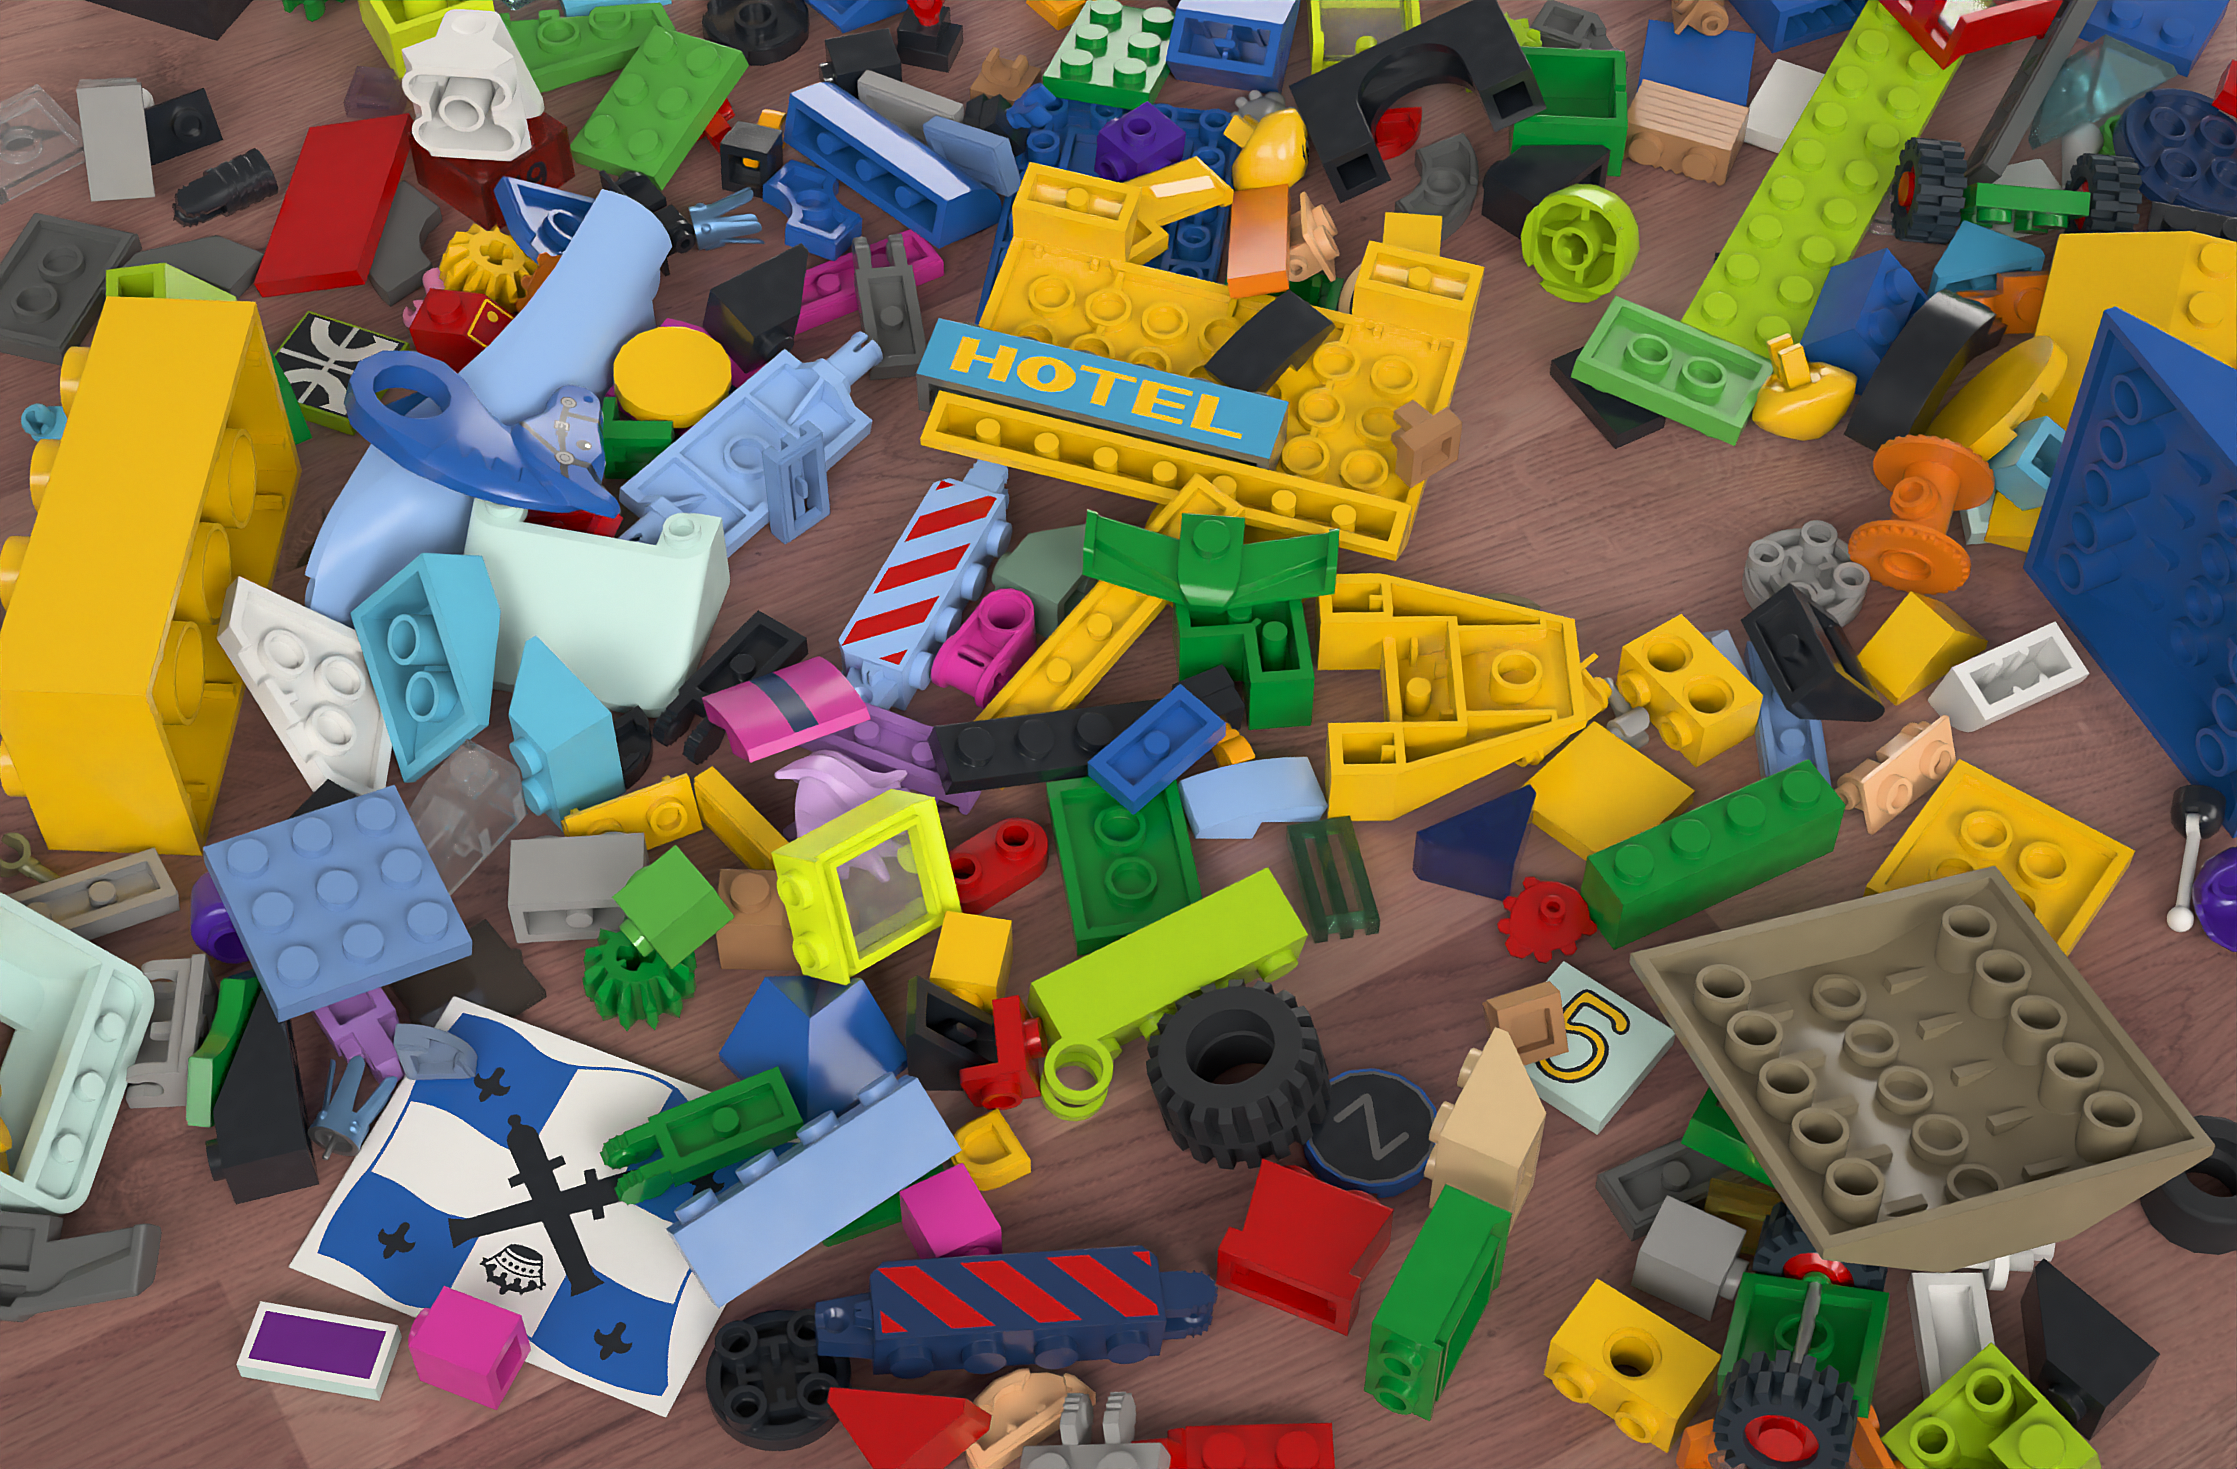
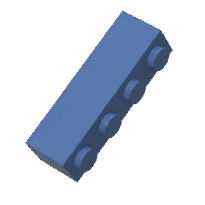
(812, 1188)

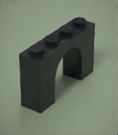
(1460, 47)

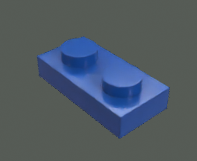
(1156, 749)

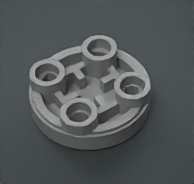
(1813, 563)

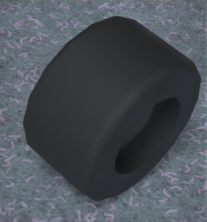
(2192, 1216)

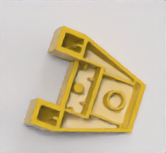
(1460, 688)

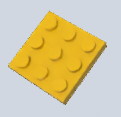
(2045, 855)

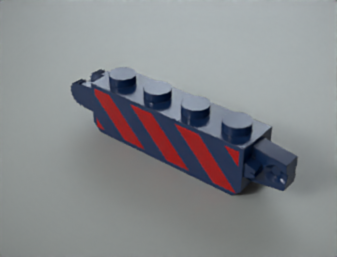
(1015, 1311)

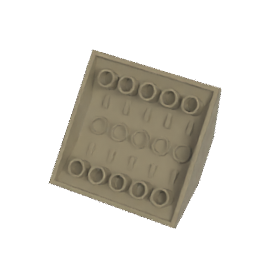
(1923, 1074)

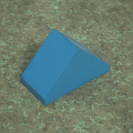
(1977, 257)

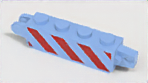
(926, 586)

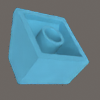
(561, 738)

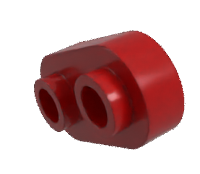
(996, 866)

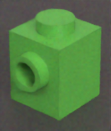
(670, 908)

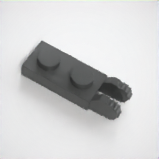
(889, 308)

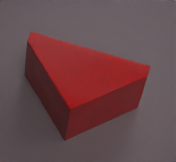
(908, 1428)

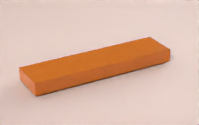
(1259, 242)

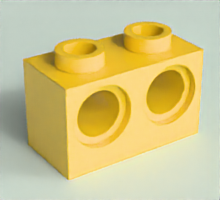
(1688, 690)

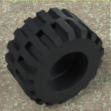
(1246, 1117)

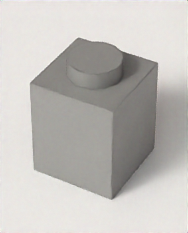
(1690, 1259)

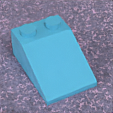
(431, 655)

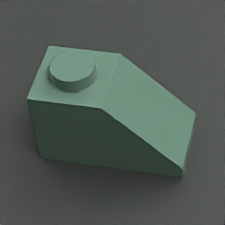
(1049, 572)

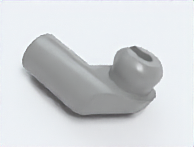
(2075, 142)

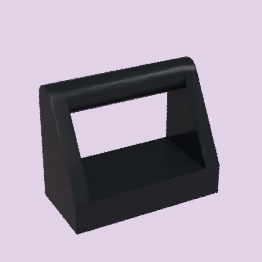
(1811, 660)

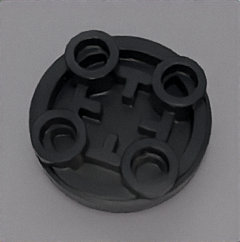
(771, 1382)

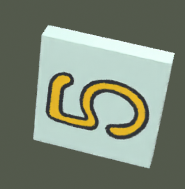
(1608, 1054)

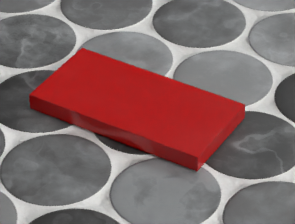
(335, 206)

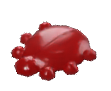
(1545, 919)

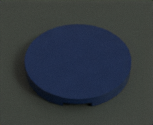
(2181, 149)

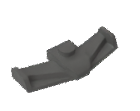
(56, 1274)

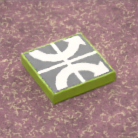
(320, 362)

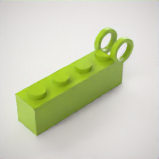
(1133, 982)

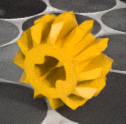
(486, 265)

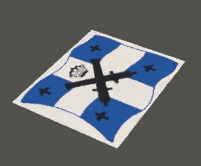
(509, 1201)

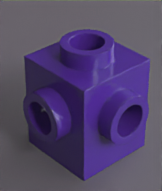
(1138, 144)

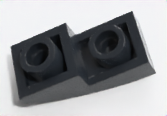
(1270, 342)

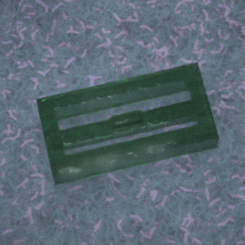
(1342, 920)

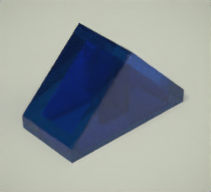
(1478, 847)

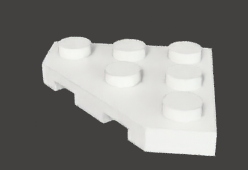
(309, 686)

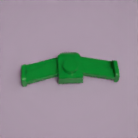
(1209, 563)

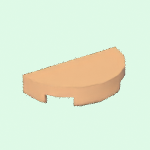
(1023, 1413)

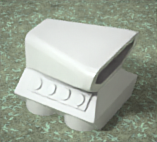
(471, 89)

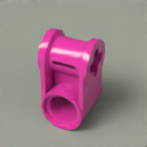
(988, 646)

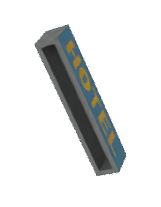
(1102, 393)

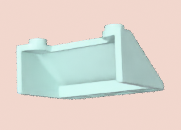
(608, 607)

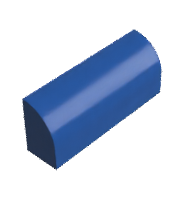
(888, 165)

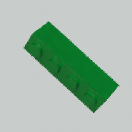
(1711, 853)

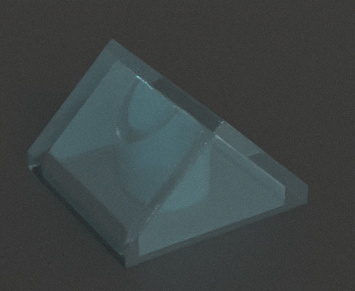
(2096, 85)

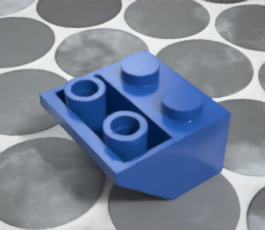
(1233, 43)
(1861, 314)

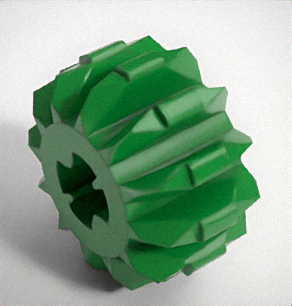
(635, 986)

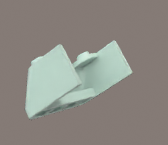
(65, 1070)

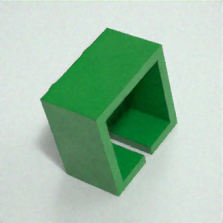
(1582, 101)

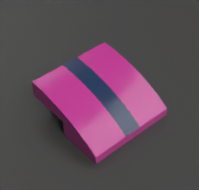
(785, 708)

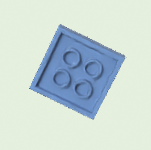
(337, 902)

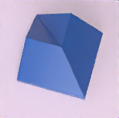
(820, 1037)

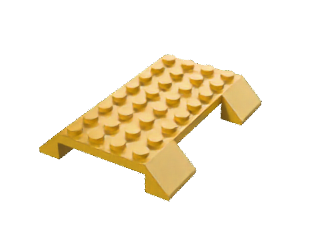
(1076, 290)

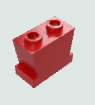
(1305, 1246)

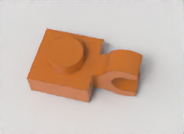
(2015, 300)

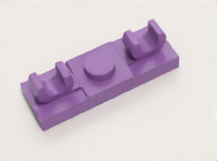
(892, 744)

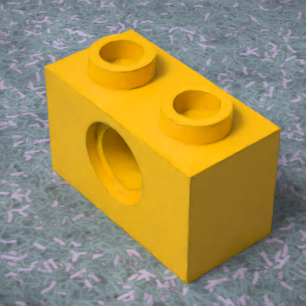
(1615, 1331)

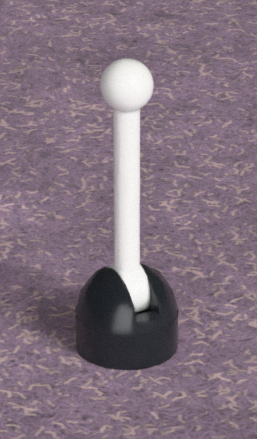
(2196, 815)

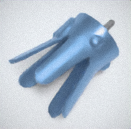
(715, 231)
(336, 1125)

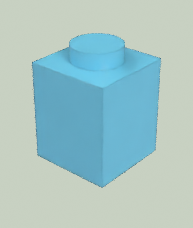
(2027, 462)

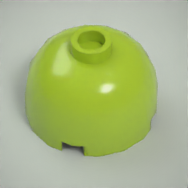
(1581, 242)

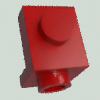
(1019, 1046)

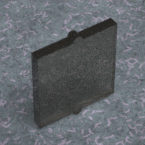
(488, 978)

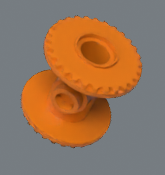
(1927, 483)

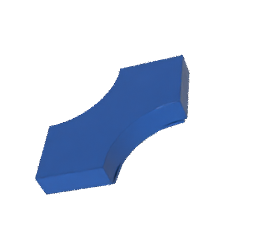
(812, 209)

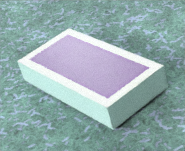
(319, 1350)

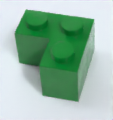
(1258, 646)

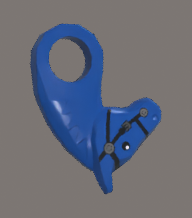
(537, 464)

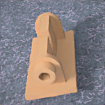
(1312, 242)
(1909, 768)

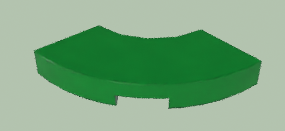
(213, 1060)

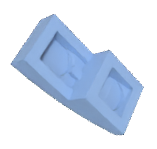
(1241, 796)

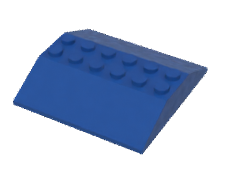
(2146, 540)

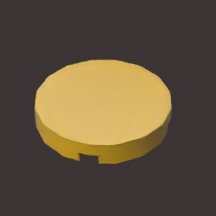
(671, 375)

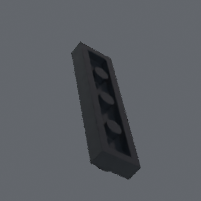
(1027, 746)

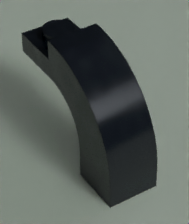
(1922, 367)

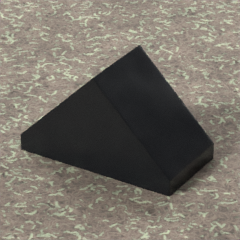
(945, 1036)

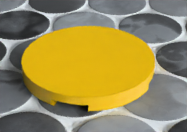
(2001, 397)

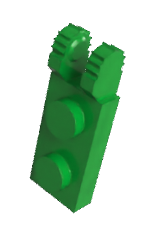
(704, 1135)

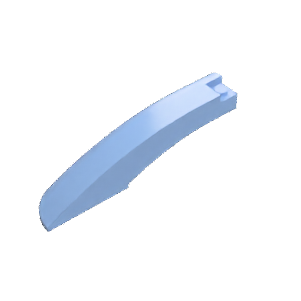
(562, 337)

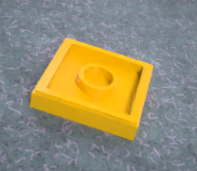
(1603, 793)

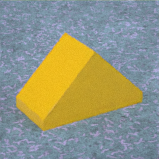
(1918, 647)

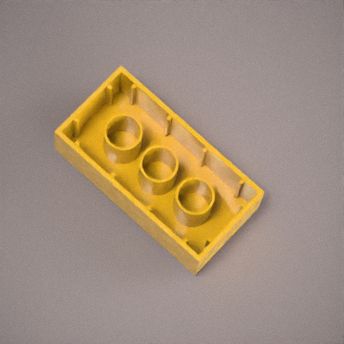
(114, 605)

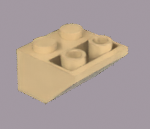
(1492, 1132)

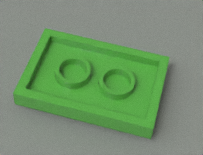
(659, 106)
(1673, 370)

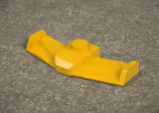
(1171, 196)

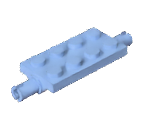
(719, 460)

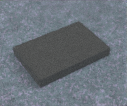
(55, 284)

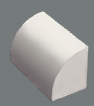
(2008, 679)

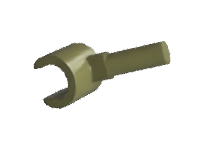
(27, 864)

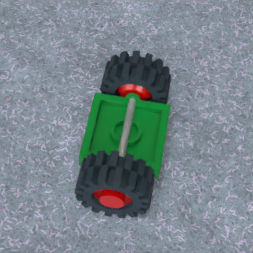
(1935, 196)
(1798, 1354)

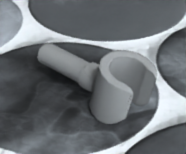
(1629, 722)

